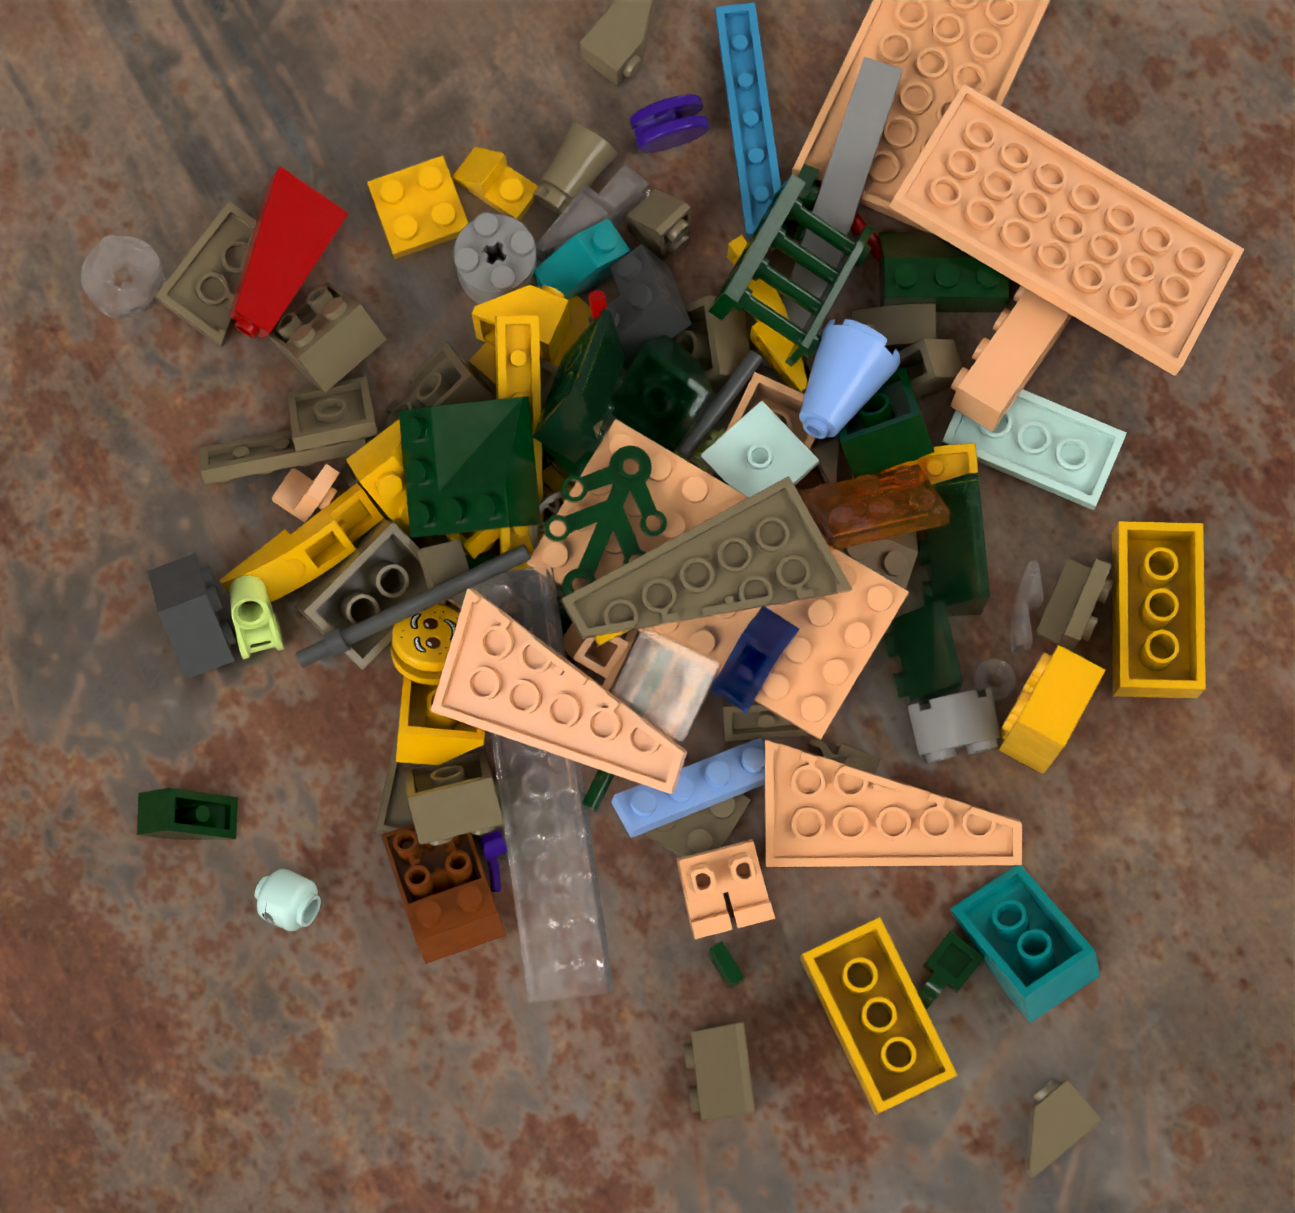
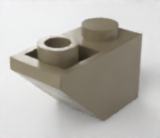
(661, 224)

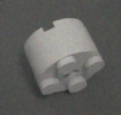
(487, 239)
(955, 723)

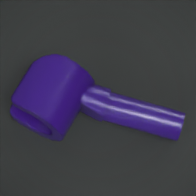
(493, 847)

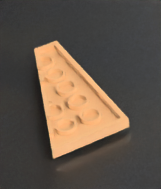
(528, 692)
(852, 817)

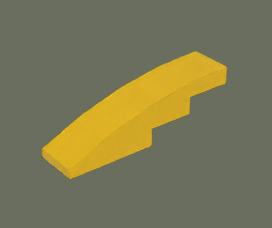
(770, 343)

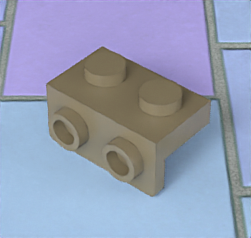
(1072, 602)

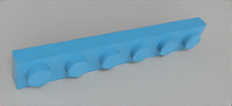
(748, 110)

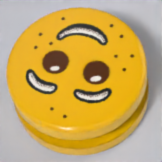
(423, 643)

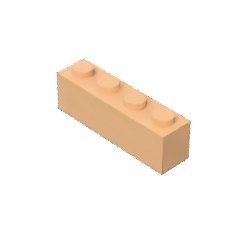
(1008, 359)

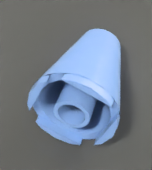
(844, 376)

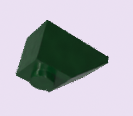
(186, 815)

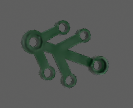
(609, 513)

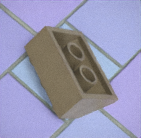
(364, 584)

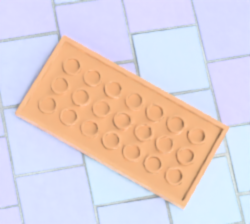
(939, 51)
(1068, 229)
(835, 629)

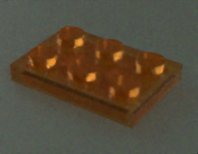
(875, 507)

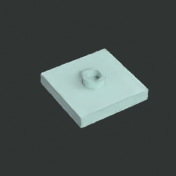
(758, 453)

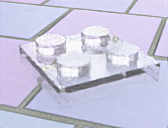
(666, 683)

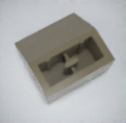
(327, 336)

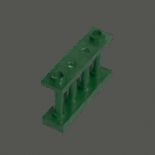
(755, 266)

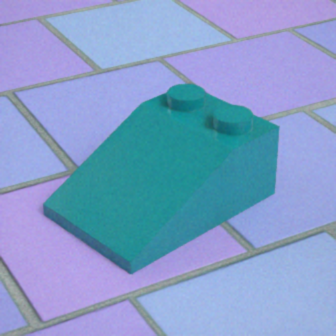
(1026, 942)

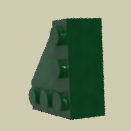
(469, 467)

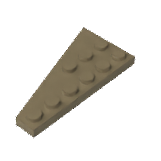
(733, 562)

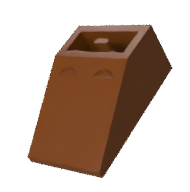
(443, 893)

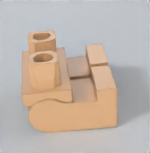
(719, 871)

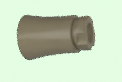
(576, 164)

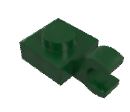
(808, 196)
(950, 966)

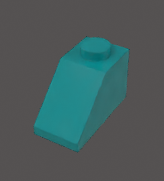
(583, 260)

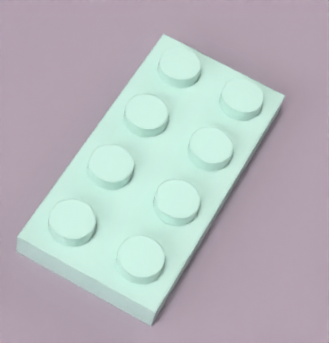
(1045, 447)

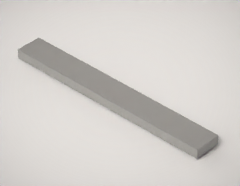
(847, 172)

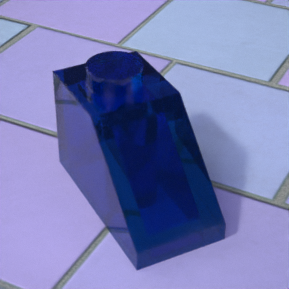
(754, 658)

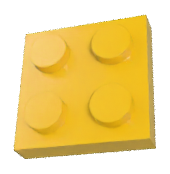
(418, 207)

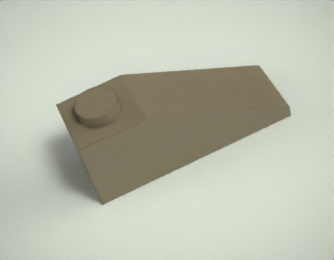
(619, 39)

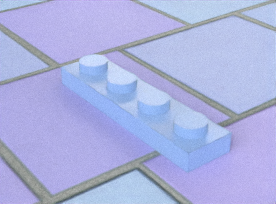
(697, 788)

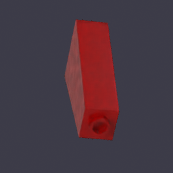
(284, 248)

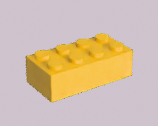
(1158, 610)
(1049, 708)
(878, 1016)

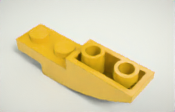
(313, 548)

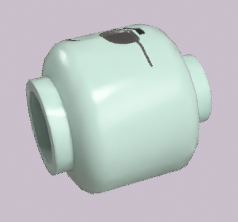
(287, 900)

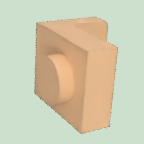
(303, 495)

